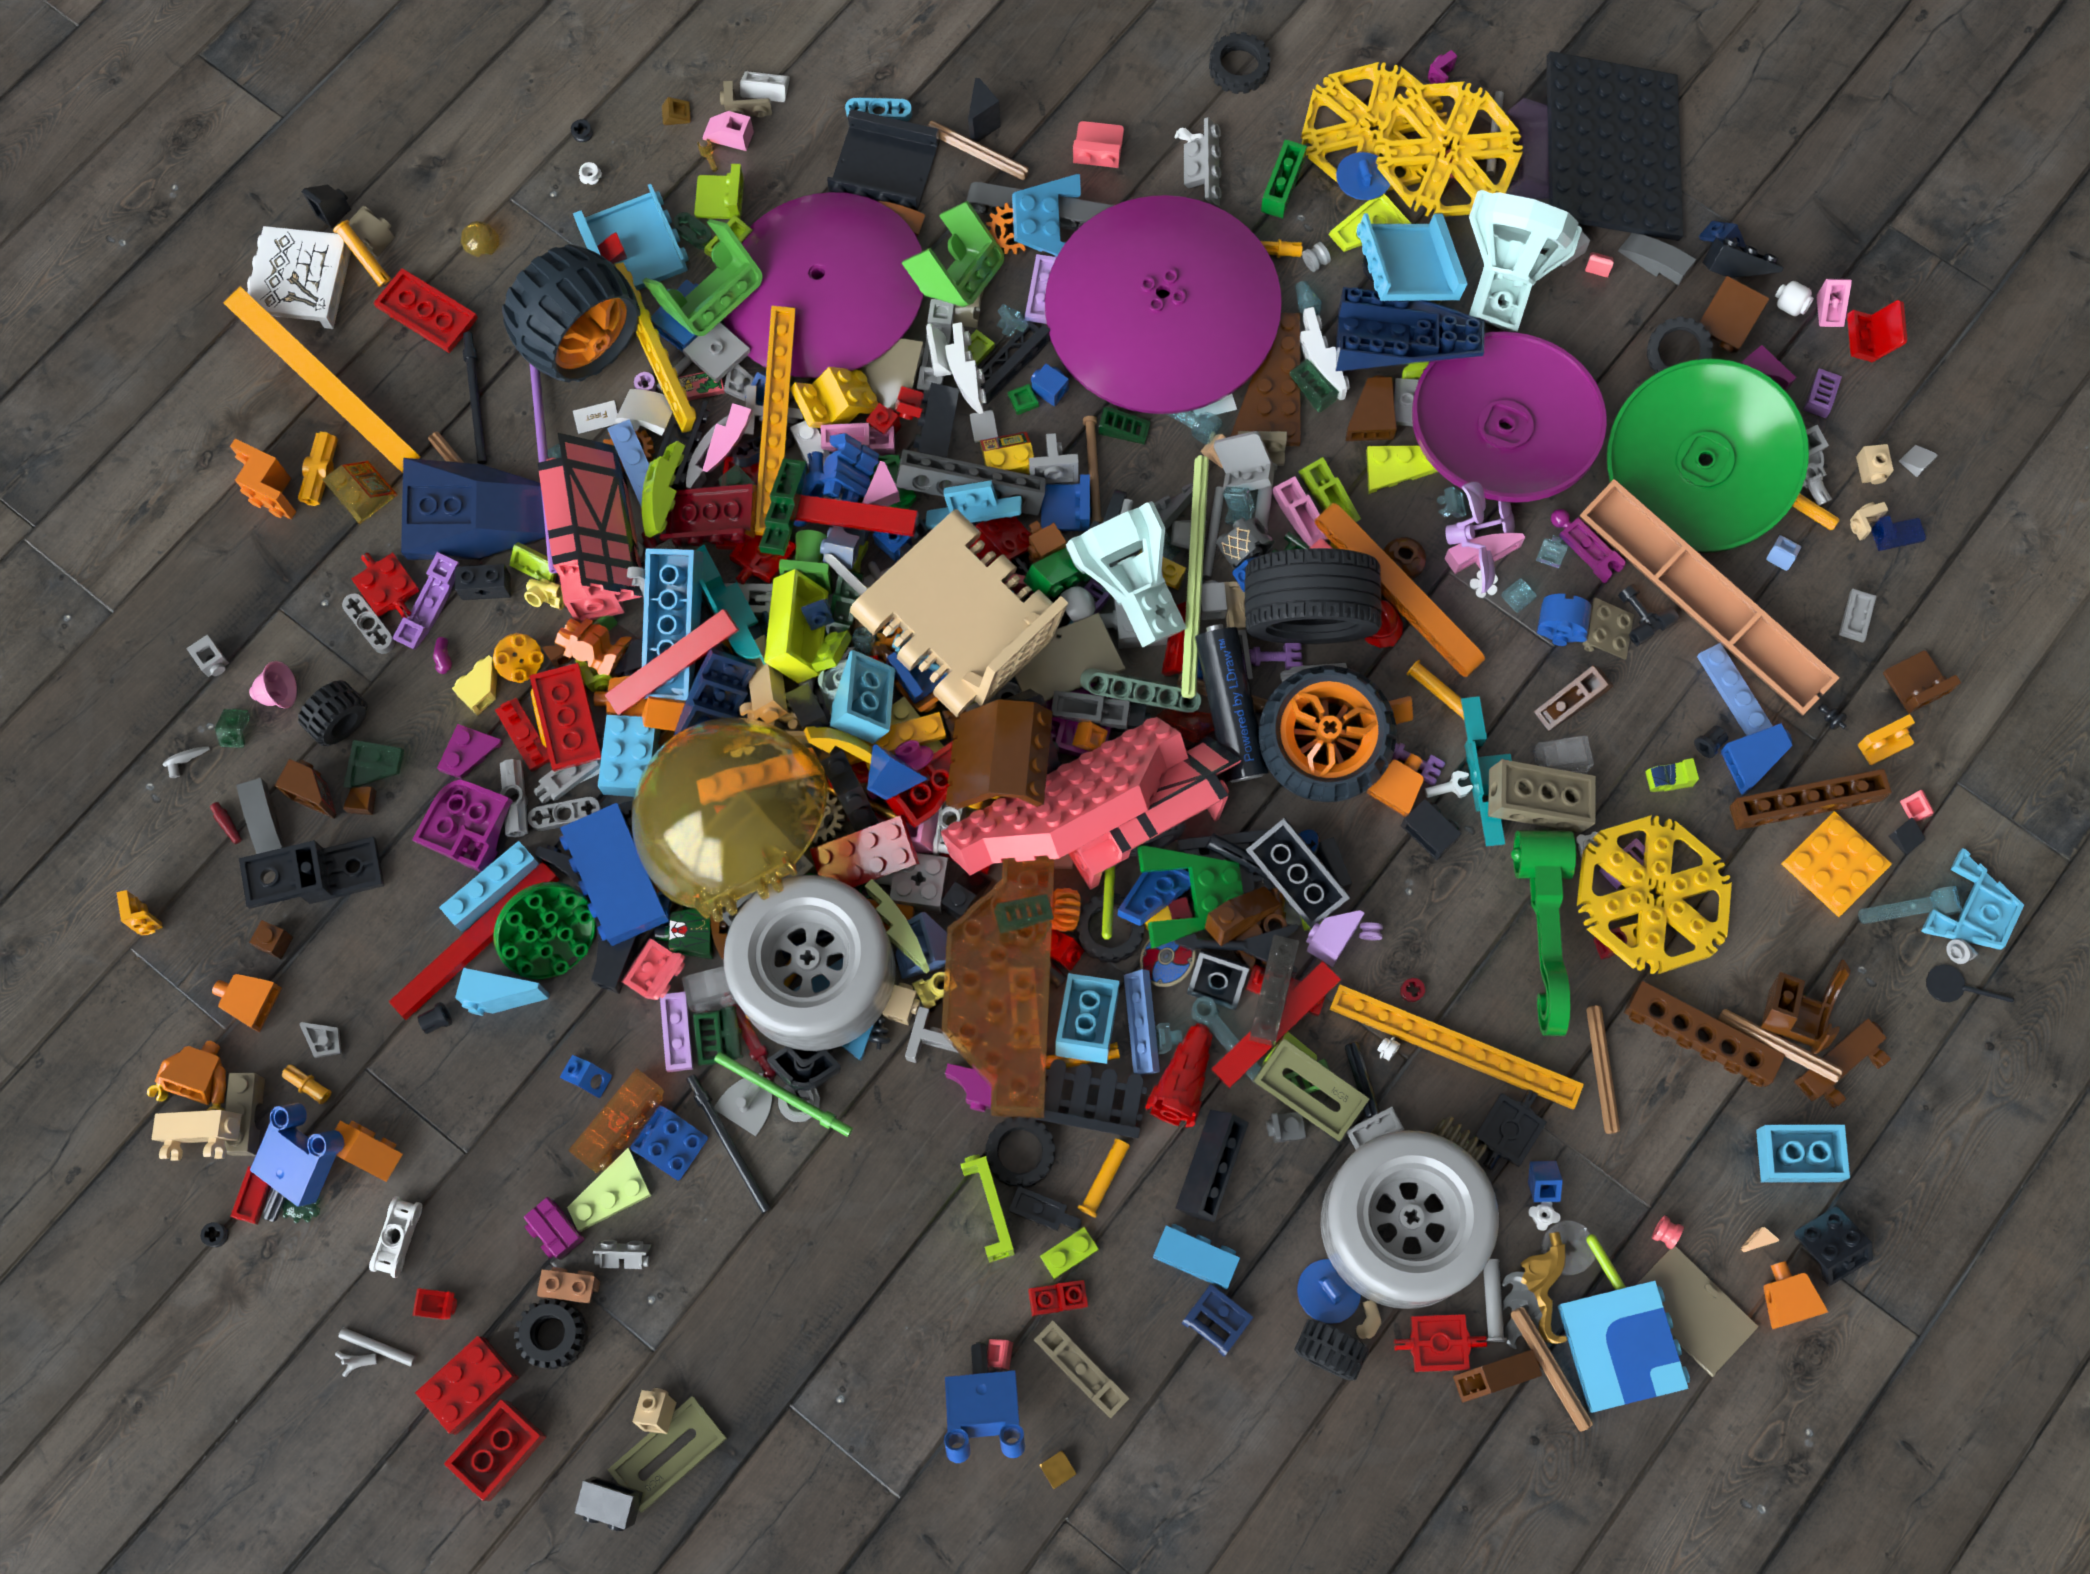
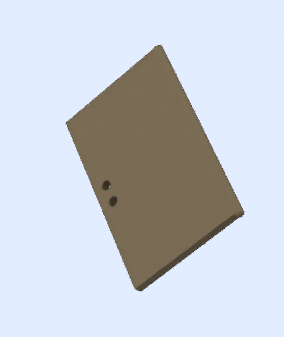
(1064, 659)
(1703, 1325)

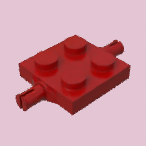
(757, 563)
(385, 585)
(1440, 1343)

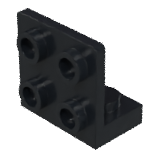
(1835, 1245)

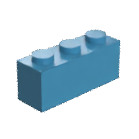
(1196, 1256)

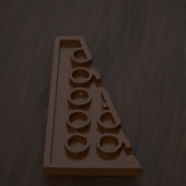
(1273, 395)

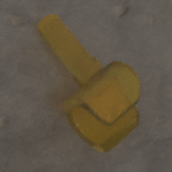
(707, 152)

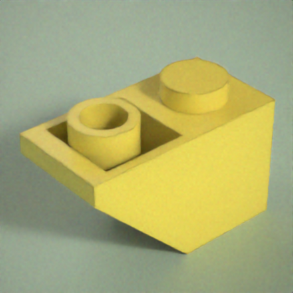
(478, 686)

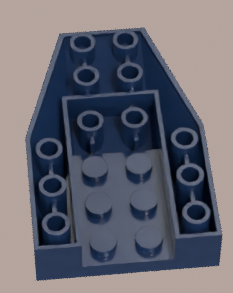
(1401, 332)
(466, 510)

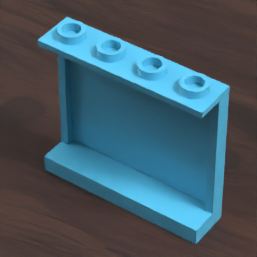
(644, 234)
(1412, 260)

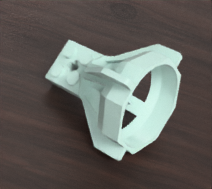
(1510, 240)
(1135, 580)

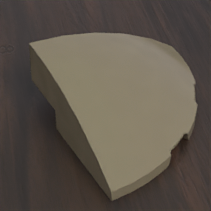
(894, 369)

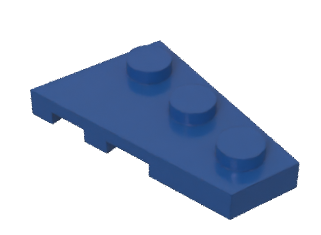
(1152, 894)

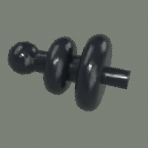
(1831, 715)
(880, 1030)

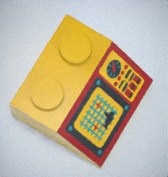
(1008, 452)

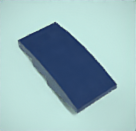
(717, 689)

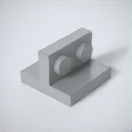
(1055, 467)

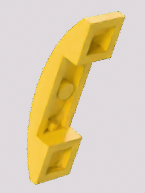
(827, 738)

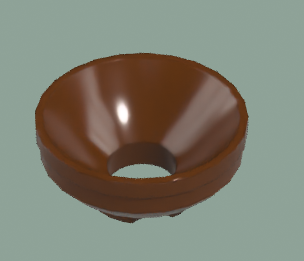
(1412, 567)

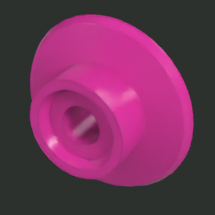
(914, 754)

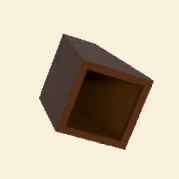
(1733, 314)

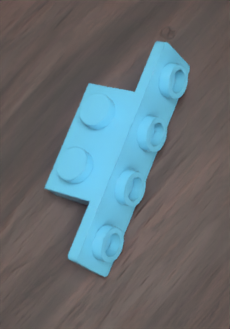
(976, 503)

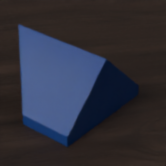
(890, 774)

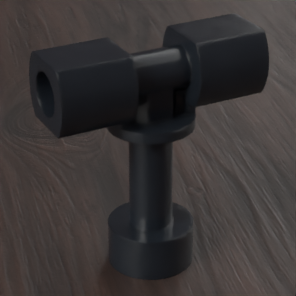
(1650, 620)

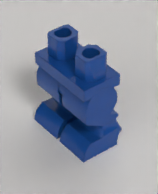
(848, 468)

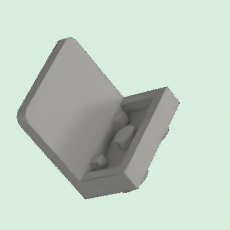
(1245, 461)

